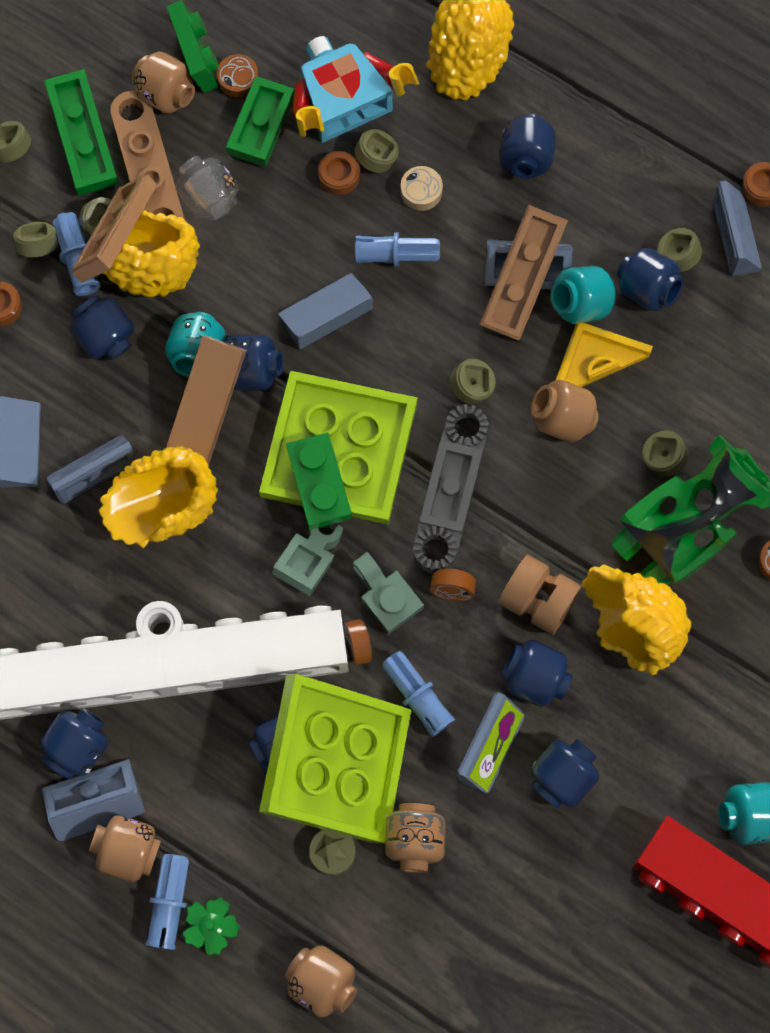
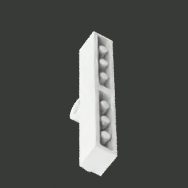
(170, 663)

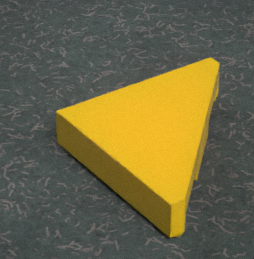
(598, 353)

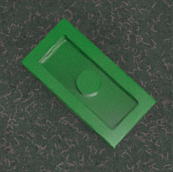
(199, 59)
(260, 121)
(319, 481)

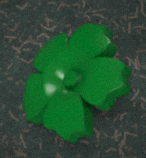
(210, 926)

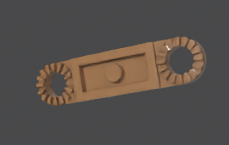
(145, 153)

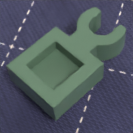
(307, 560)

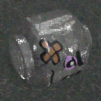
(207, 187)

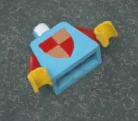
(345, 88)

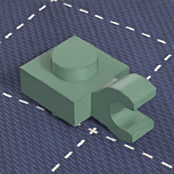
(389, 598)

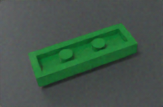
(81, 132)

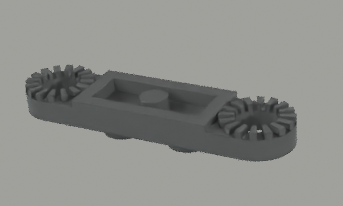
(450, 488)

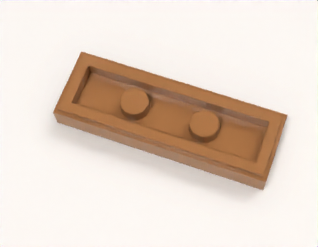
(113, 228)
(523, 273)
(207, 396)

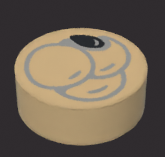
(421, 188)

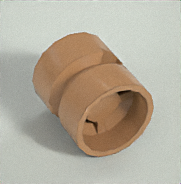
(527, 584)

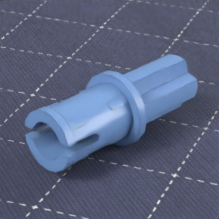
(72, 245)
(395, 249)
(417, 694)
(168, 901)

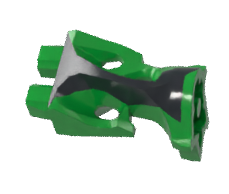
(669, 538)

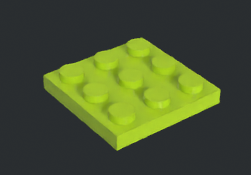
(366, 432)
(335, 759)

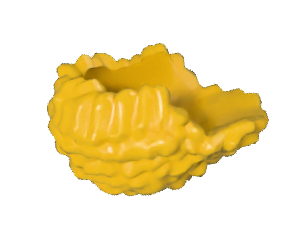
(469, 45)
(156, 256)
(159, 497)
(638, 617)

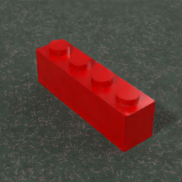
(708, 885)

